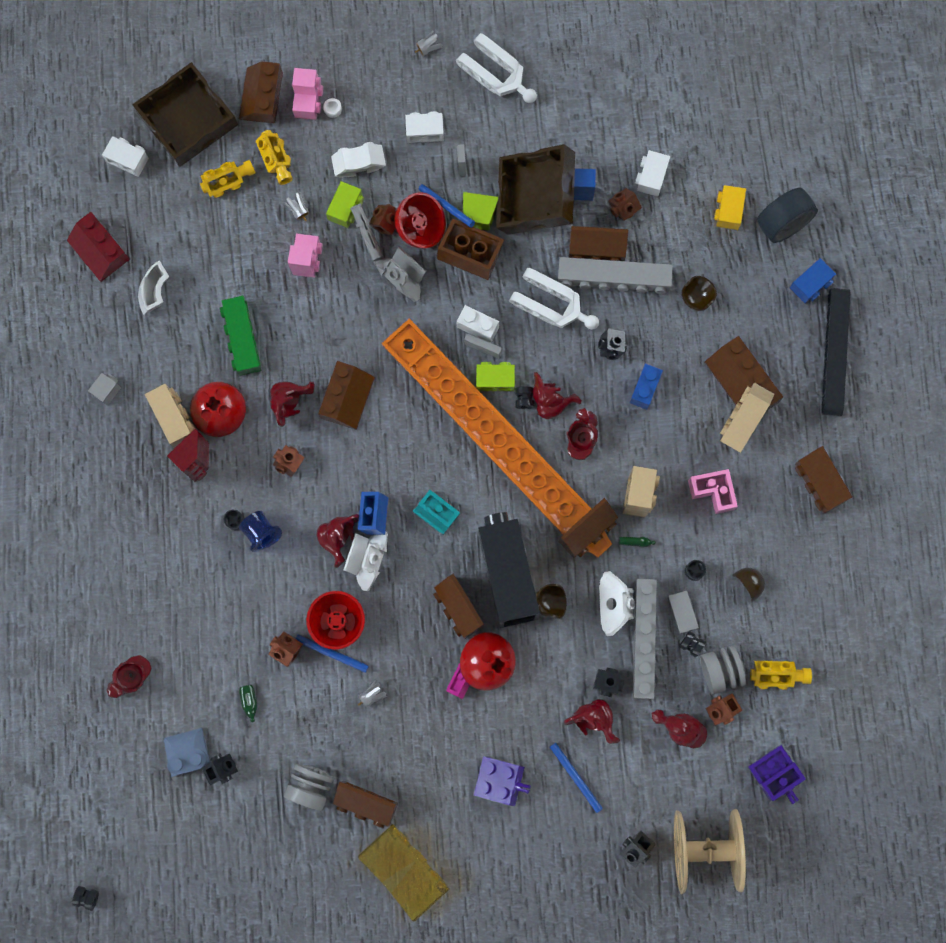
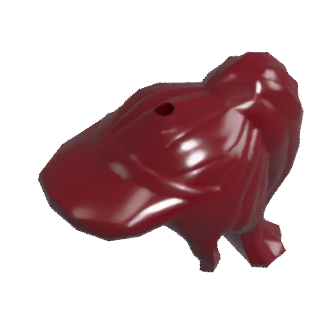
(285, 398)
(548, 400)
(582, 429)
(335, 534)
(122, 682)
(595, 717)
(682, 728)

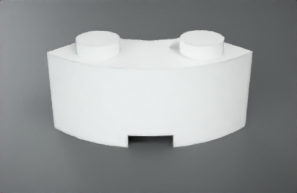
(362, 158)
(150, 288)

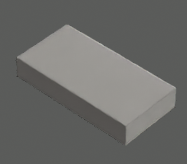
(461, 160)
(483, 346)
(683, 612)

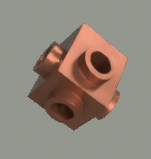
(624, 204)
(384, 219)
(287, 460)
(285, 649)
(723, 709)

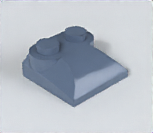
(186, 752)

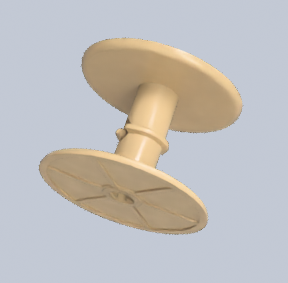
(700, 851)

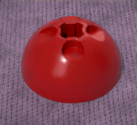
(420, 220)
(219, 418)
(328, 612)
(480, 657)

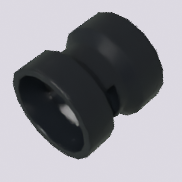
(524, 397)
(231, 519)
(695, 570)
(692, 644)
(85, 898)

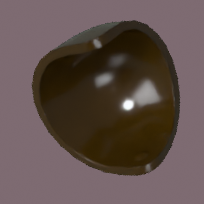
(699, 293)
(752, 580)
(552, 601)

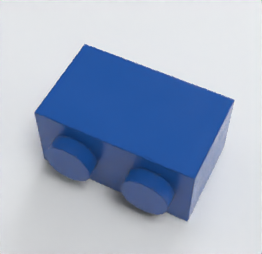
(584, 184)
(812, 281)
(646, 386)
(373, 513)

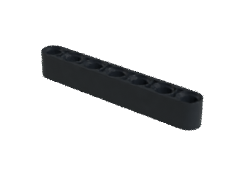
(835, 352)

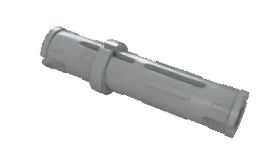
(365, 229)

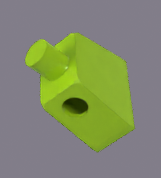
(480, 209)

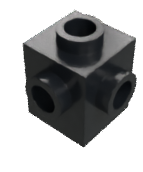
(612, 344)
(601, 685)
(220, 769)
(637, 849)

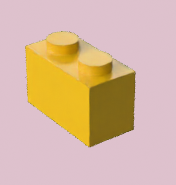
(730, 207)

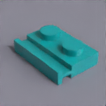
(436, 512)

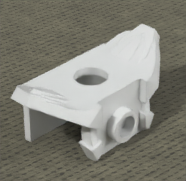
(366, 558)
(614, 618)

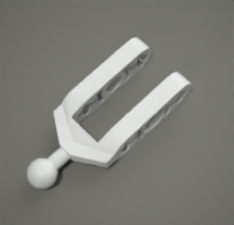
(488, 80)
(559, 290)

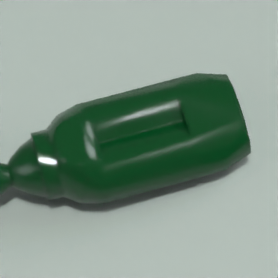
(636, 541)
(248, 701)

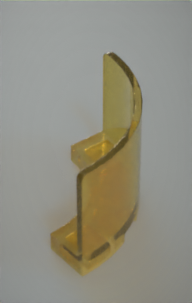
(404, 872)

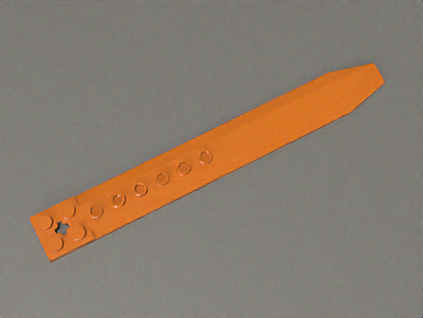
(490, 430)

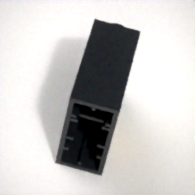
(508, 570)

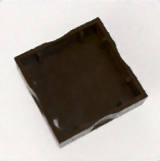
(185, 114)
(536, 190)

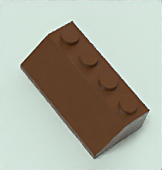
(737, 368)

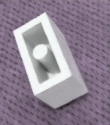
(424, 127)
(125, 156)
(653, 173)
(477, 324)

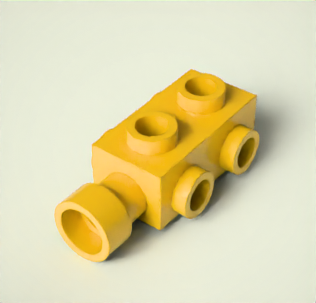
(274, 156)
(223, 180)
(778, 674)

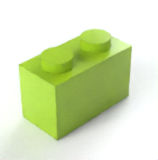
(343, 200)
(495, 377)

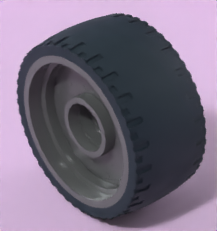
(787, 215)

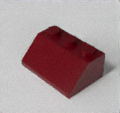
(96, 247)
(192, 456)

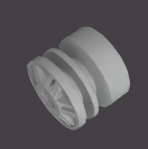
(718, 671)
(308, 787)

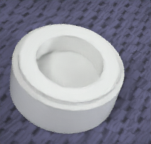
(332, 108)

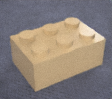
(170, 414)
(746, 416)
(640, 491)

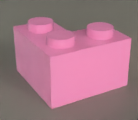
(307, 92)
(304, 255)
(716, 485)

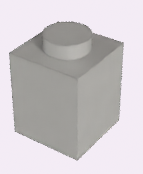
(105, 388)

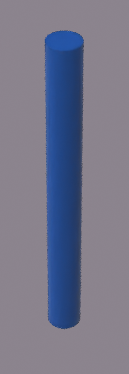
(447, 206)
(333, 654)
(576, 778)

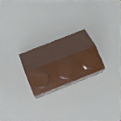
(261, 92)
(598, 243)
(470, 249)
(346, 395)
(822, 480)
(589, 529)
(458, 607)
(364, 804)

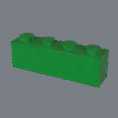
(241, 335)

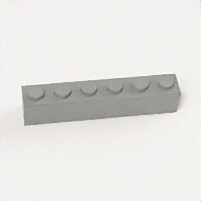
(615, 274)
(644, 639)

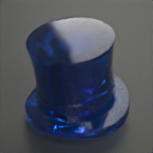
(260, 531)

